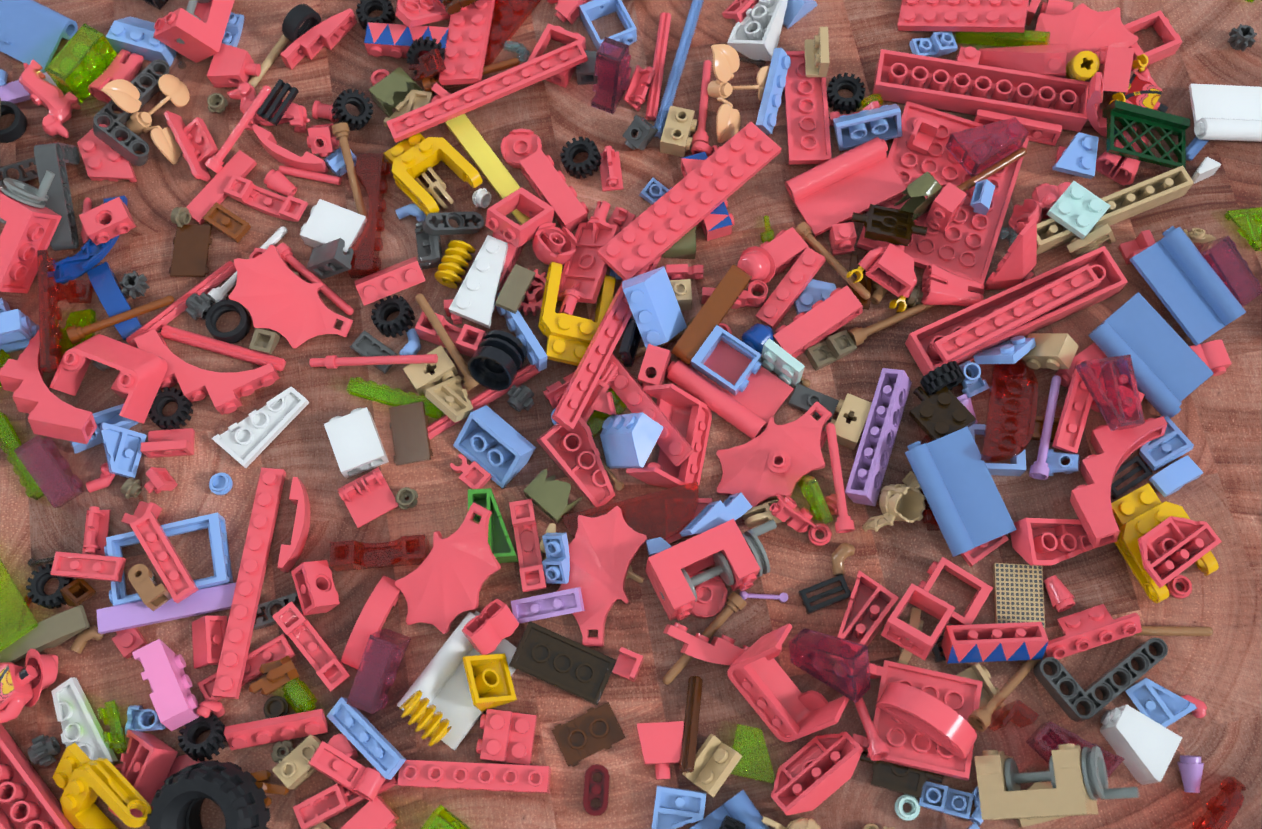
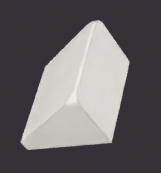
(1205, 169)

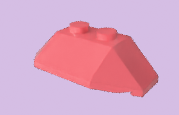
(1175, 547)
(815, 772)

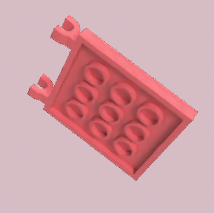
(907, 745)

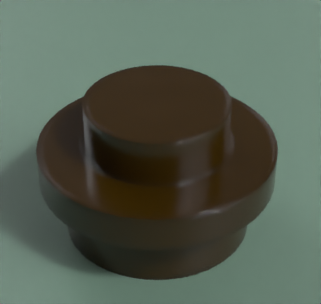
(276, 707)

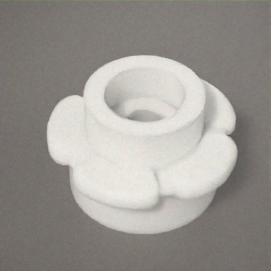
(481, 198)

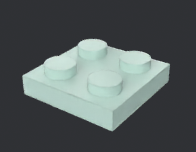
(1078, 210)
(782, 363)

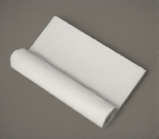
(1227, 112)
(447, 685)

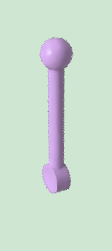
(783, 597)

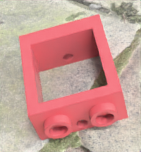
(1165, 31)
(563, 36)
(528, 204)
(979, 598)
(918, 642)

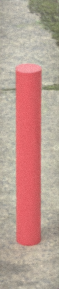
(310, 175)

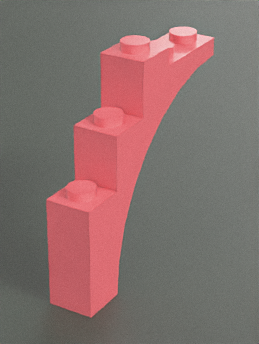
(197, 383)
(46, 411)
(1093, 500)

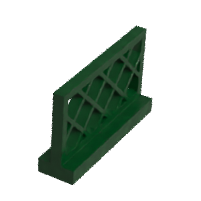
(1146, 120)

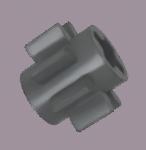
(1242, 37)
(134, 285)
(198, 305)
(520, 398)
(44, 750)

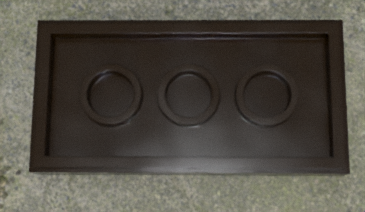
(562, 663)

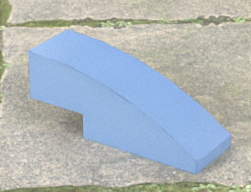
(108, 416)
(717, 514)

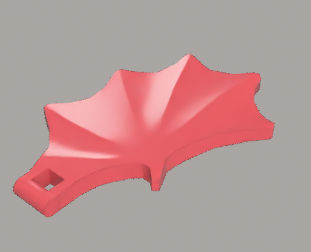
(1086, 30)
(283, 300)
(747, 468)
(599, 566)
(451, 574)

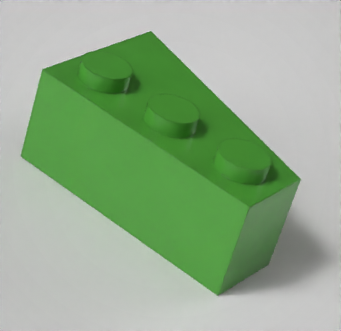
(497, 533)

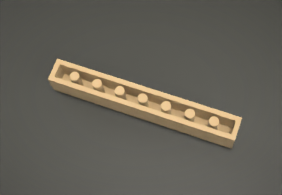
(1123, 205)

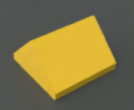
(489, 680)

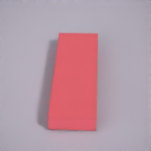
(88, 566)

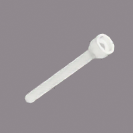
(220, 293)

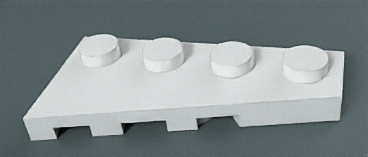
(479, 289)
(253, 434)
(79, 721)

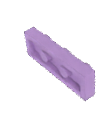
(548, 605)

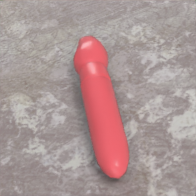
(87, 205)

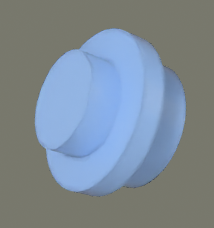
(220, 483)

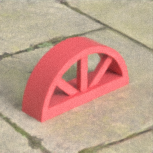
(928, 717)

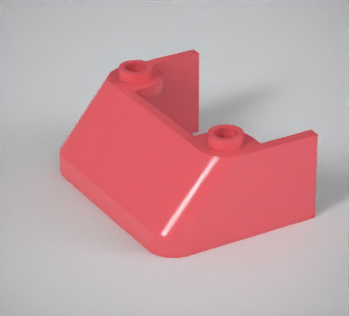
(139, 374)
(693, 422)
(774, 694)

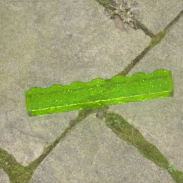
(1004, 39)
(389, 396)
(10, 441)

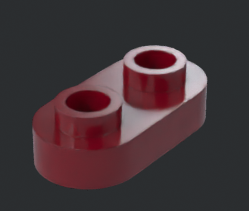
(596, 790)

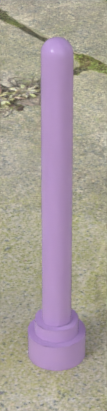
(1040, 469)

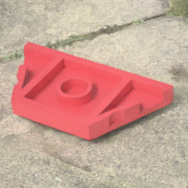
(103, 161)

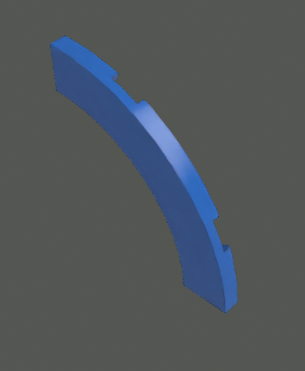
(86, 258)

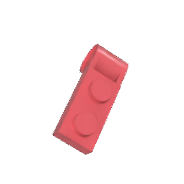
(746, 298)
(346, 771)

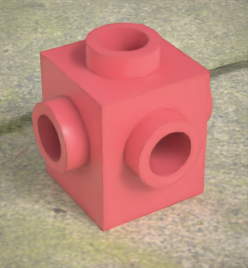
(321, 140)

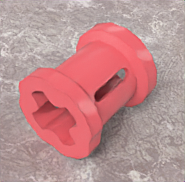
(322, 111)

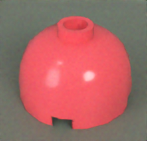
(553, 244)

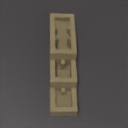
(47, 634)

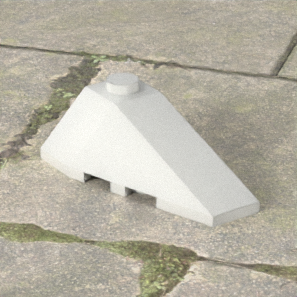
(759, 30)

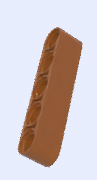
(711, 313)

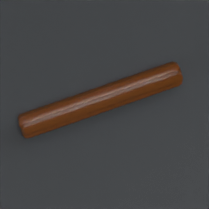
(691, 723)

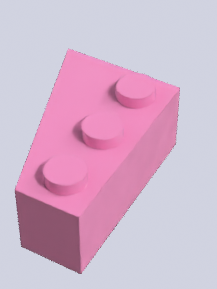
(168, 684)

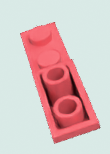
(719, 651)

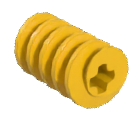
(1088, 62)
(451, 264)
(425, 717)

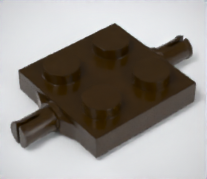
(889, 225)
(940, 413)
(899, 777)

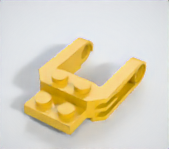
(415, 156)
(566, 333)
(1136, 516)
(85, 780)

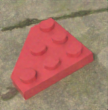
(420, 12)

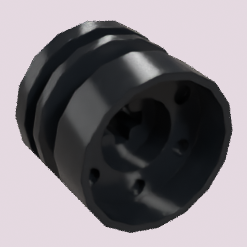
(497, 360)

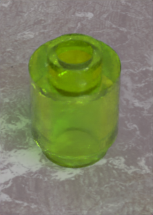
(299, 696)

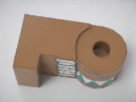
(145, 585)

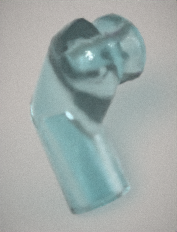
(519, 48)
(1008, 234)

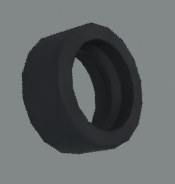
(296, 17)
(19, 125)
(219, 309)

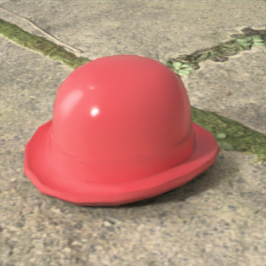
(757, 263)

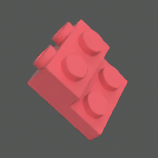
(507, 737)

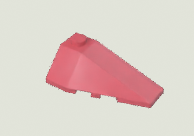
(579, 460)

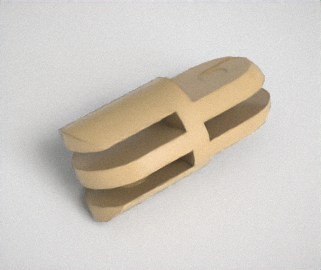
(436, 189)
(760, 514)

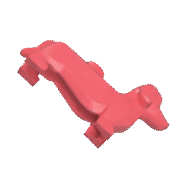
(51, 97)
(295, 114)

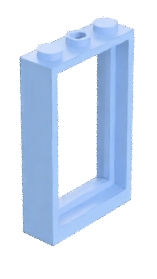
(218, 544)

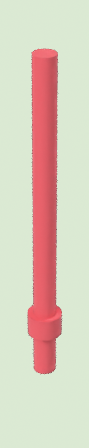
(333, 361)

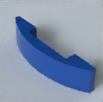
(112, 298)

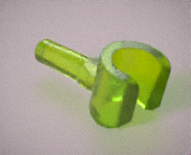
(768, 234)

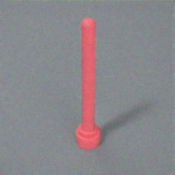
(701, 134)
(215, 162)
(287, 255)
(844, 523)
(876, 747)

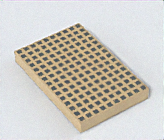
(1018, 593)

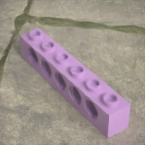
(878, 437)

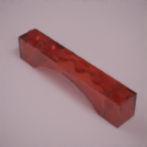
(371, 172)

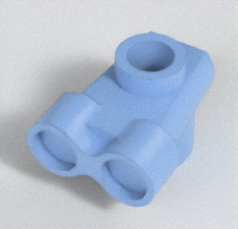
(973, 383)
(1055, 459)
(141, 719)

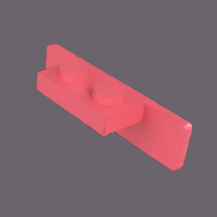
(194, 142)
(1089, 630)

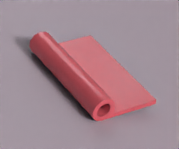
(845, 186)
(747, 410)

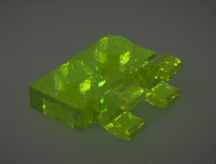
(111, 716)

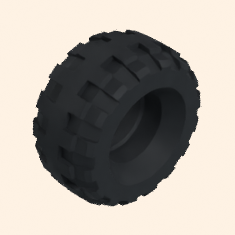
(234, 791)

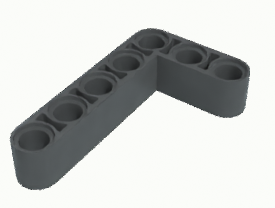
(116, 121)
(55, 159)
(1104, 683)

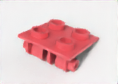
(368, 497)

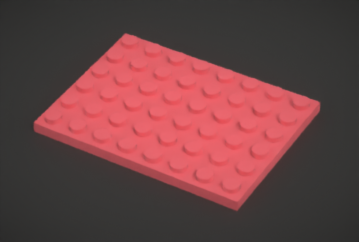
(971, 237)

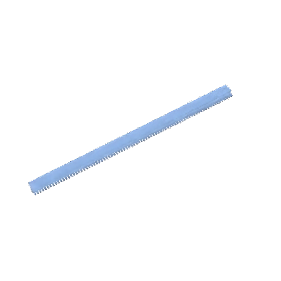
(678, 64)

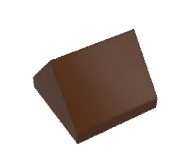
(77, 592)

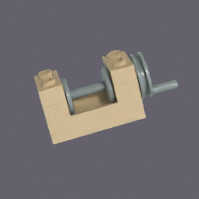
(1076, 780)

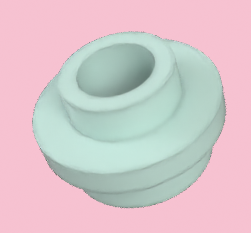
(913, 802)

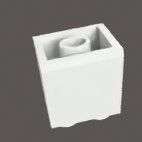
(1141, 742)

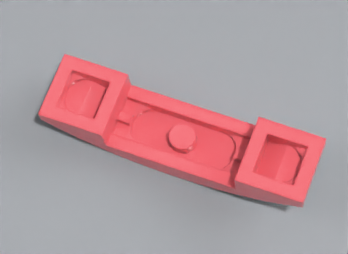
(1094, 112)
(306, 162)
(265, 201)
(527, 545)
(290, 553)
(370, 620)
(311, 645)

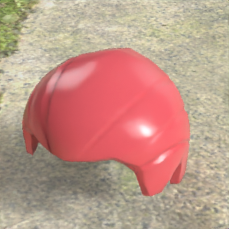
(1030, 209)

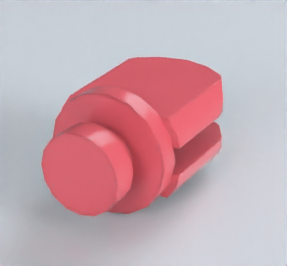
(343, 745)

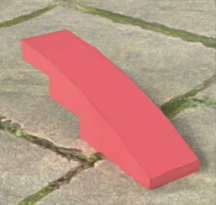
(324, 34)
(332, 803)

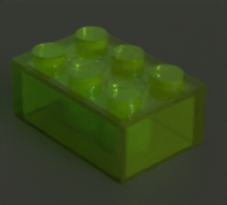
(81, 62)

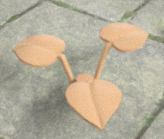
(724, 65)
(126, 97)

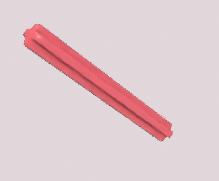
(658, 65)
(179, 305)
(222, 347)
(482, 399)

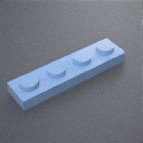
(773, 91)
(516, 323)
(366, 738)

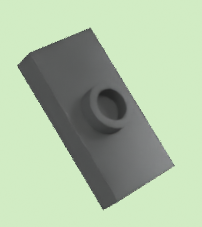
(369, 346)
(805, 397)

